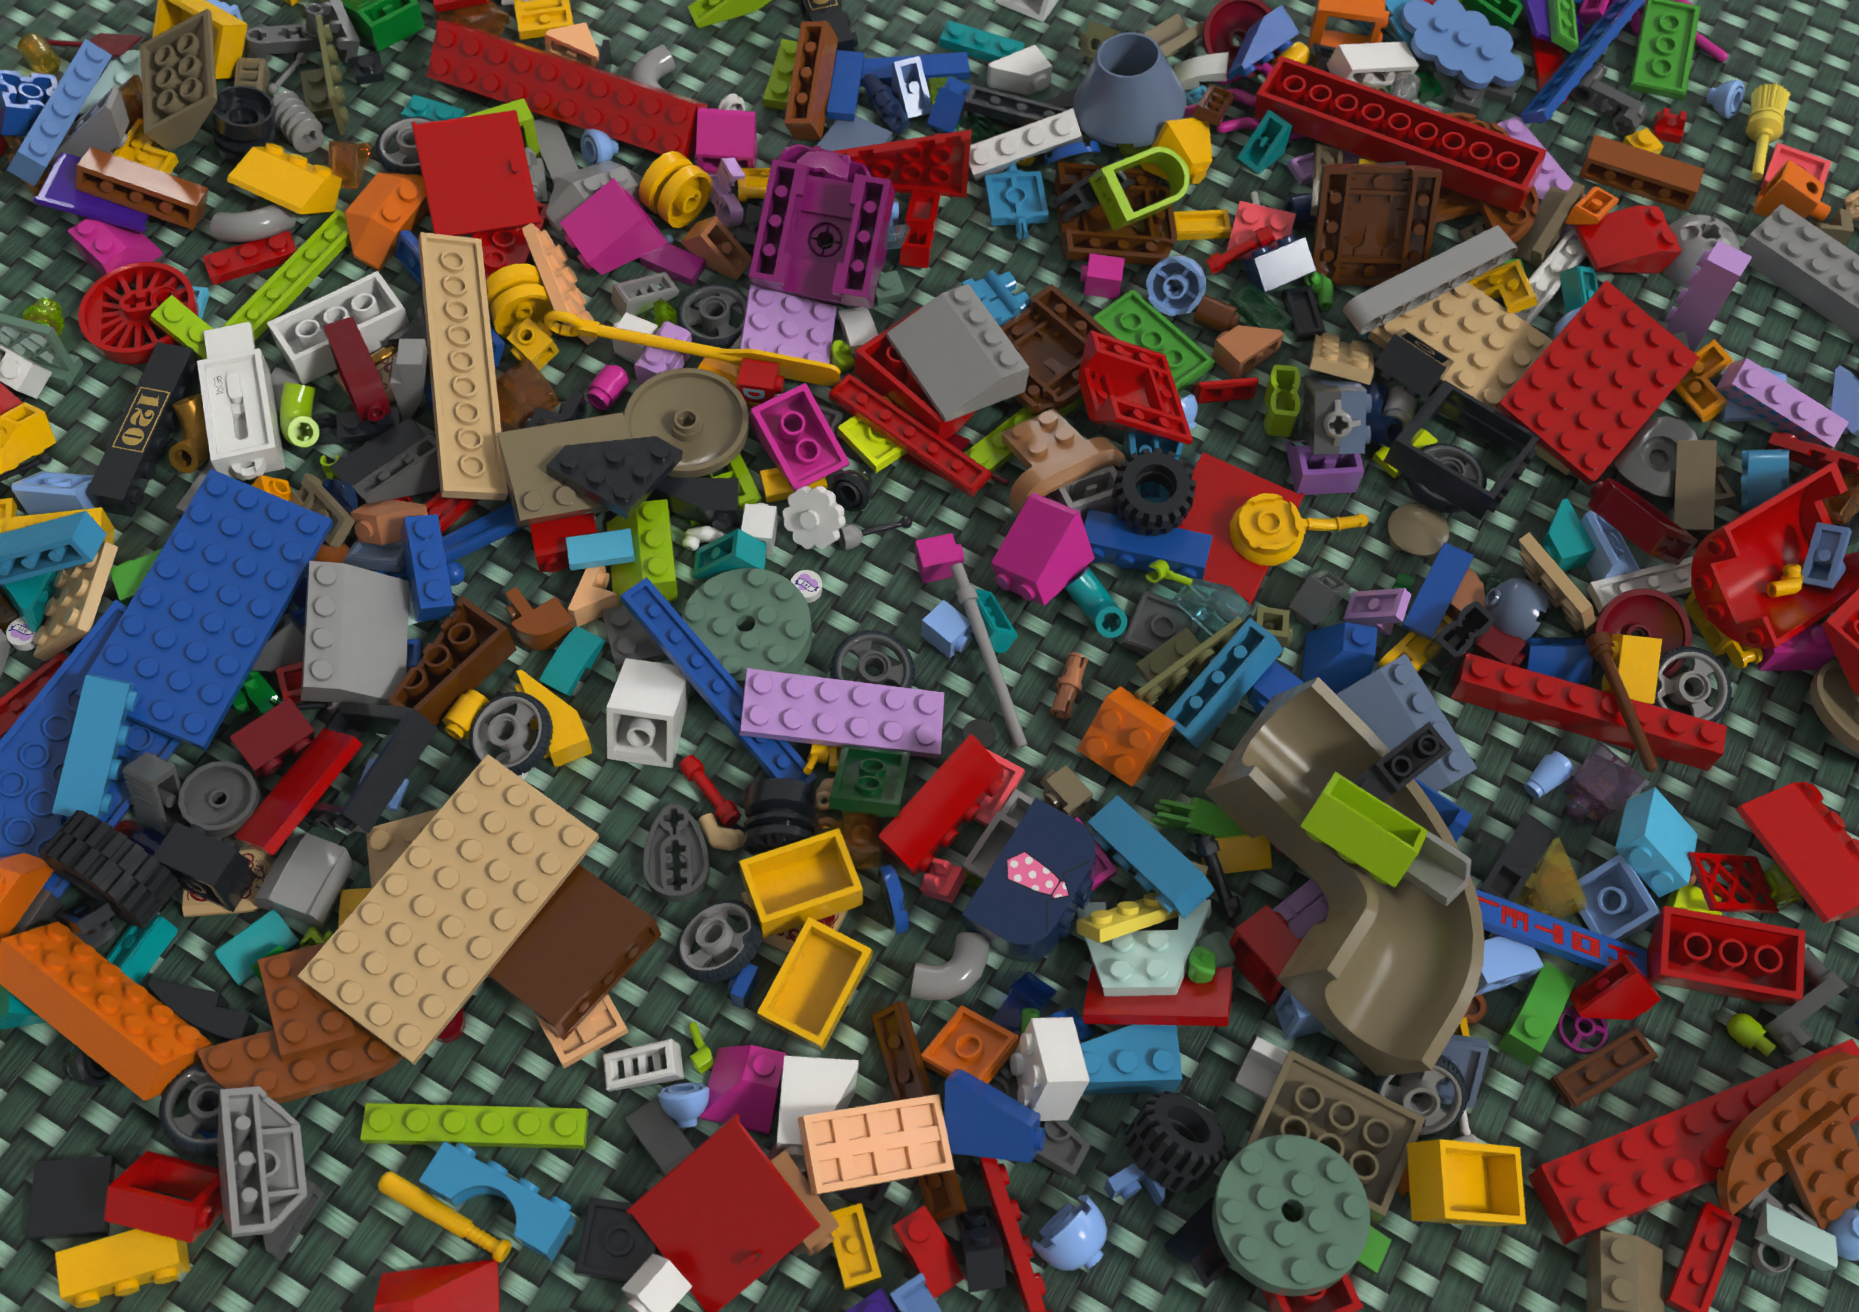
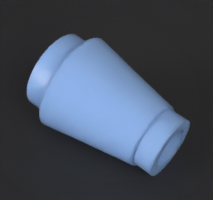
(1549, 774)

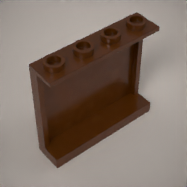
(575, 951)

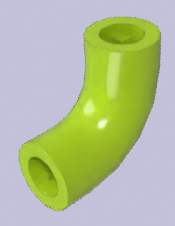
(296, 415)

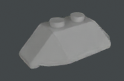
(99, 127)
(578, 186)
(258, 1161)

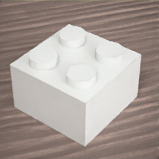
(1050, 1068)

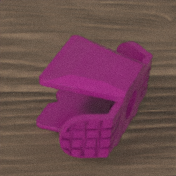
(822, 161)

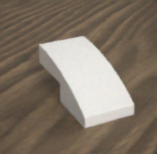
(1202, 68)
(857, 327)

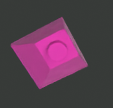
(747, 1084)

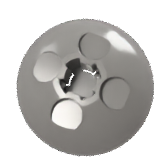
(1695, 235)

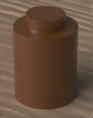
(1216, 315)

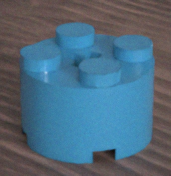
(1763, 475)

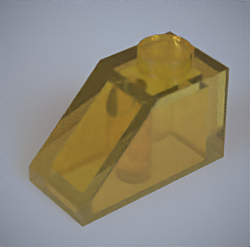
(1556, 885)

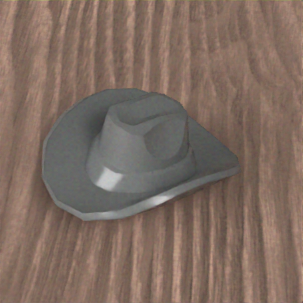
(1650, 455)

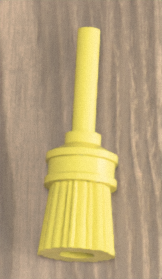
(1766, 121)

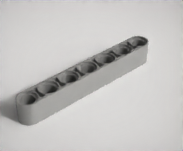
(1429, 280)

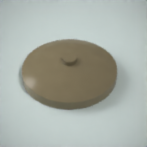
(695, 414)
(1836, 703)

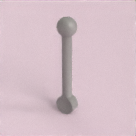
(301, 58)

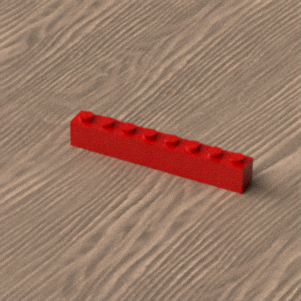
(1586, 711)

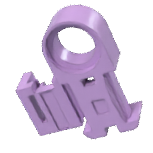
(727, 205)

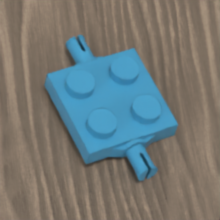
(1016, 199)

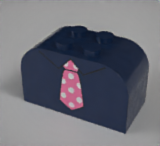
(1035, 885)

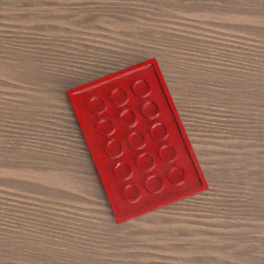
(1598, 382)

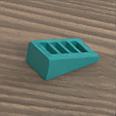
(996, 622)

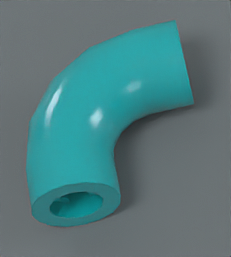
(1097, 604)

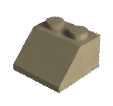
(1623, 1274)

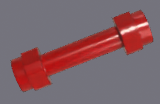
(1218, 262)
(725, 810)

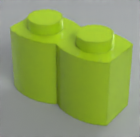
(1282, 400)

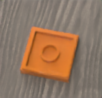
(970, 1045)

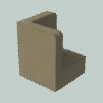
(1840, 227)

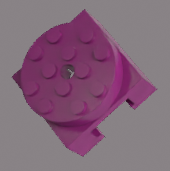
(807, 210)

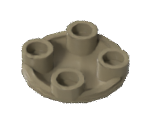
(1417, 530)

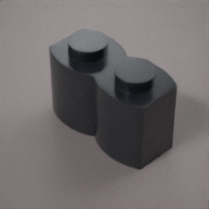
(1458, 636)

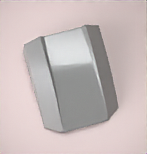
(306, 880)

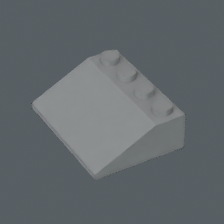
(959, 354)
(353, 634)

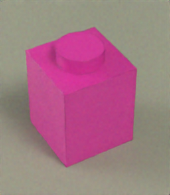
(1102, 276)
(936, 556)

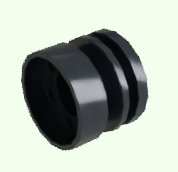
(242, 121)
(778, 814)

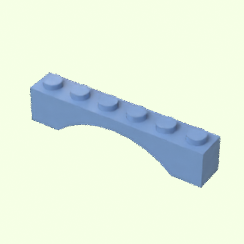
(59, 113)

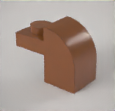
(538, 627)

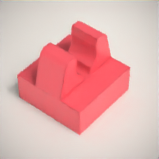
(943, 881)

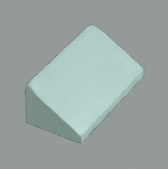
(1797, 1238)

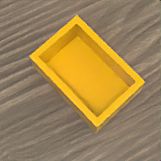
(227, 29)
(801, 882)
(815, 984)
(1465, 1183)

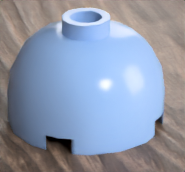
(1176, 285)
(1073, 1236)

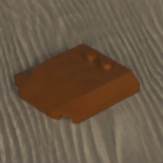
(1374, 221)
(1139, 243)
(1052, 343)

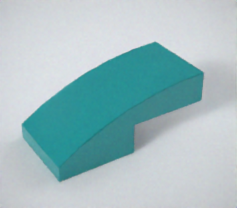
(571, 659)

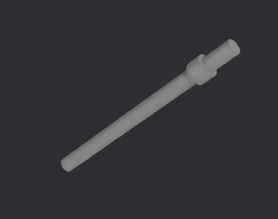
(967, 596)

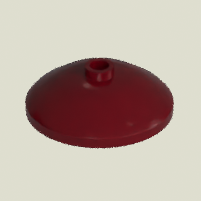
(1231, 21)
(1651, 616)

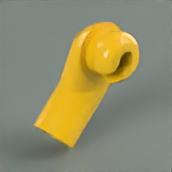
(1789, 584)

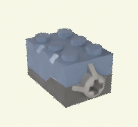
(1335, 415)

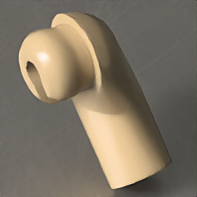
(718, 836)

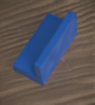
(1559, 658)

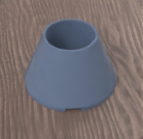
(1128, 92)

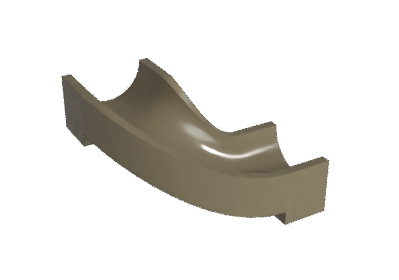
(1388, 962)

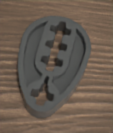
(692, 857)

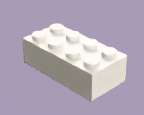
(302, 335)

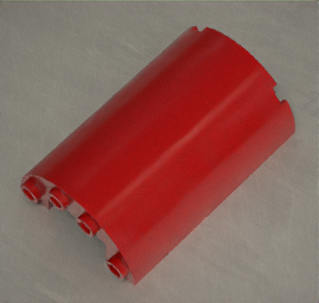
(1750, 552)

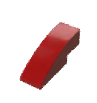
(922, 220)

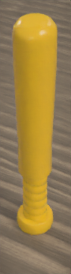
(441, 1214)

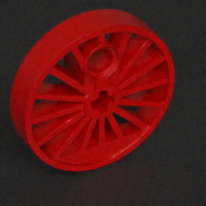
(126, 321)

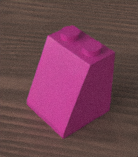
(611, 229)
(1042, 550)

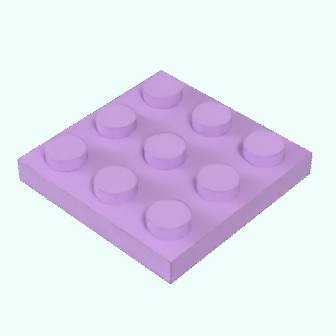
(787, 325)

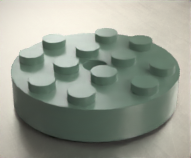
(754, 602)
(1281, 1253)

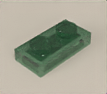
(1260, 309)

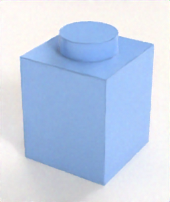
(947, 629)

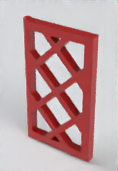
(1708, 882)

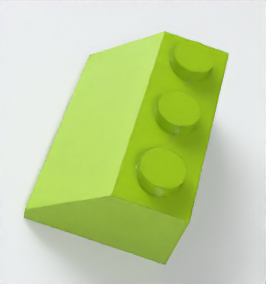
(652, 550)

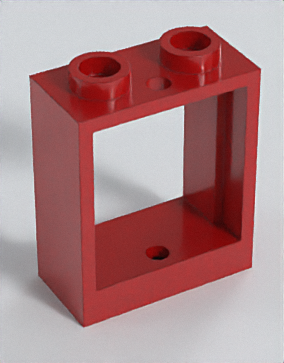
(136, 1206)

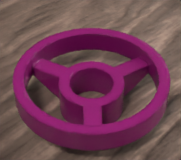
(1593, 1028)

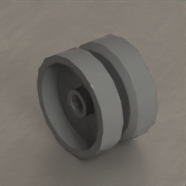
(219, 799)

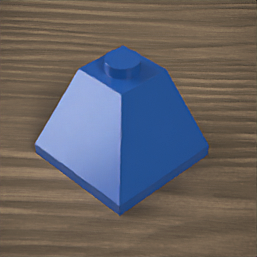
(1339, 654)

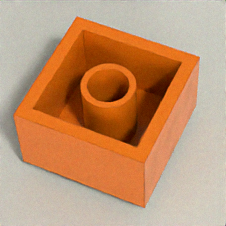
(1126, 736)

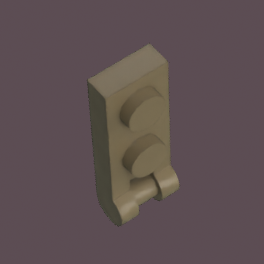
(318, 499)

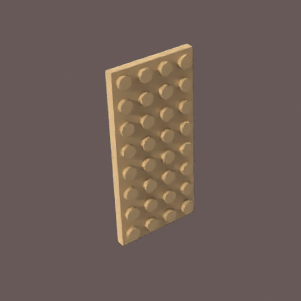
(1482, 339)
(449, 909)

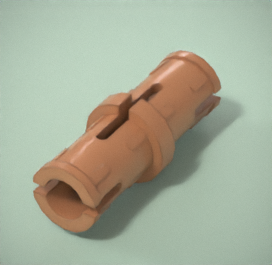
(1069, 685)

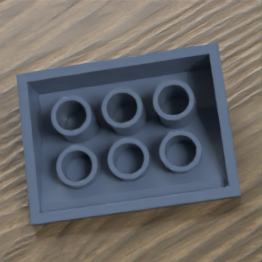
(1397, 705)

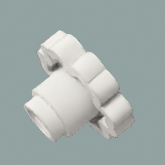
(814, 517)

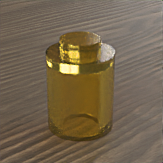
(38, 54)

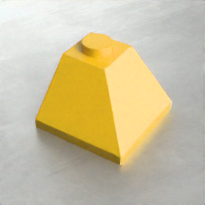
(1190, 141)

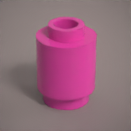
(607, 387)

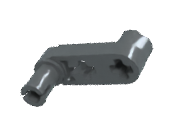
(268, 40)
(1623, 109)
(1787, 1027)

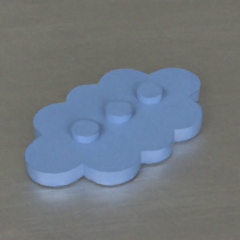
(1461, 43)

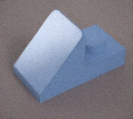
(911, 86)
(1825, 556)
(1128, 1183)

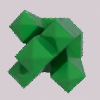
(256, 694)

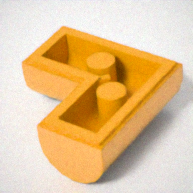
(1696, 385)

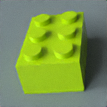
(1364, 830)

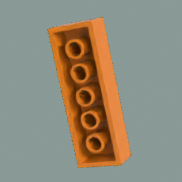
(99, 1008)

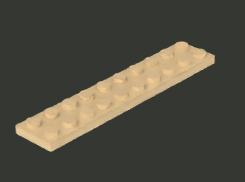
(461, 368)

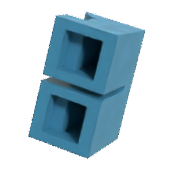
(996, 296)

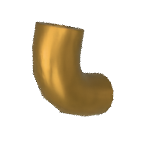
(193, 448)

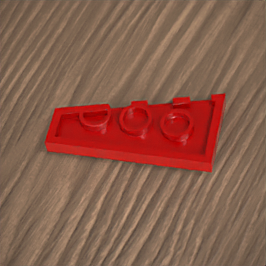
(1812, 454)

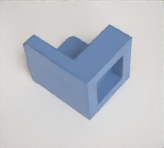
(914, 1297)

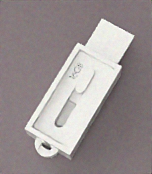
(239, 404)

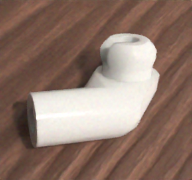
(699, 535)

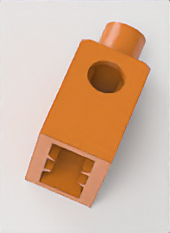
(1795, 190)

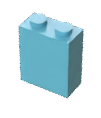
(1656, 842)

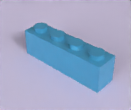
(49, 547)
(1224, 682)
(94, 746)
(1151, 857)

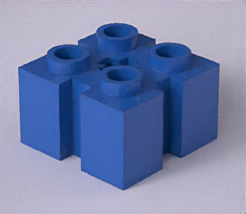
(23, 100)

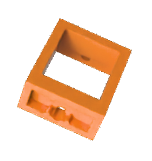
(1359, 10)

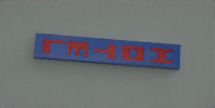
(1554, 934)

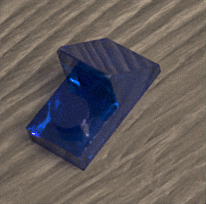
(1023, 994)

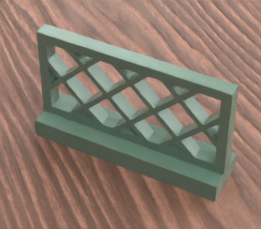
(27, 339)

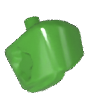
(1201, 964)

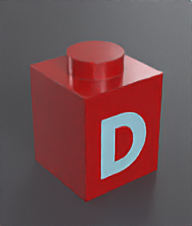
(759, 380)

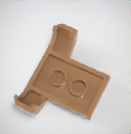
(1054, 455)

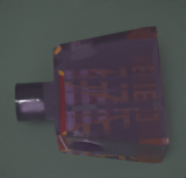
(1602, 785)

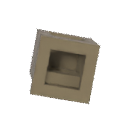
(1066, 792)

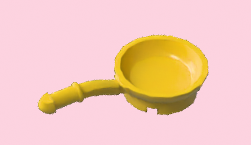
(1272, 529)

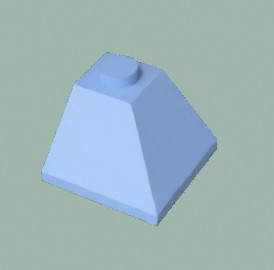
(1846, 399)

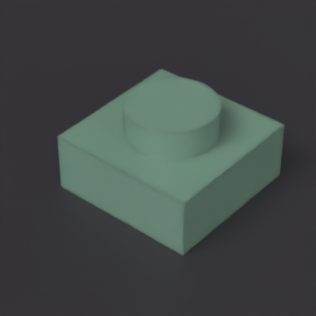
(889, 288)

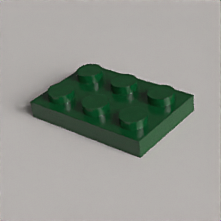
(869, 781)

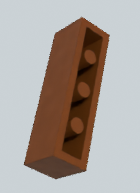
(811, 80)
(1641, 172)
(141, 188)

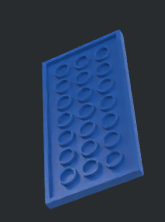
(210, 606)
(37, 747)

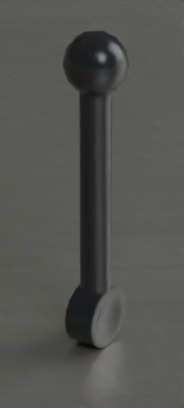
(44, 459)

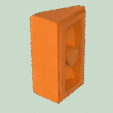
(1592, 207)

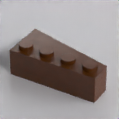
(458, 660)

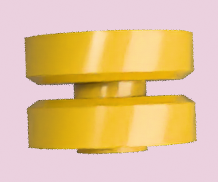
(675, 189)
(515, 295)

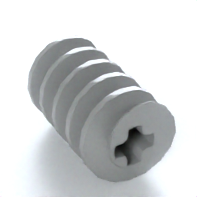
(297, 122)

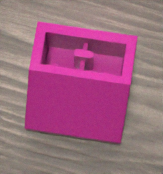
(725, 135)

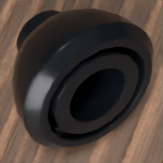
(852, 489)
(84, 1069)

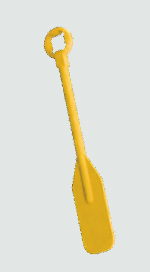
(789, 366)

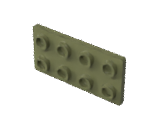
(321, 85)
(1177, 659)

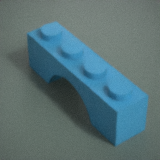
(459, 1176)

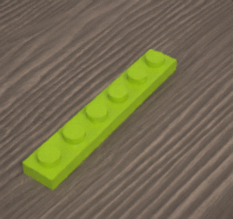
(294, 275)
(993, 452)
(474, 1125)

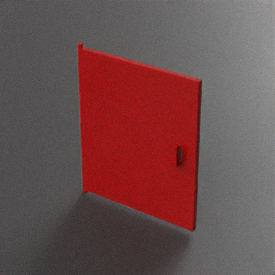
(472, 176)
(1218, 494)
(721, 1213)

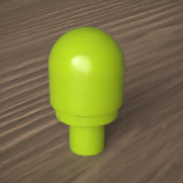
(1749, 1033)

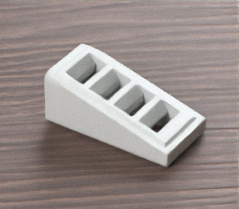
(660, 1075)

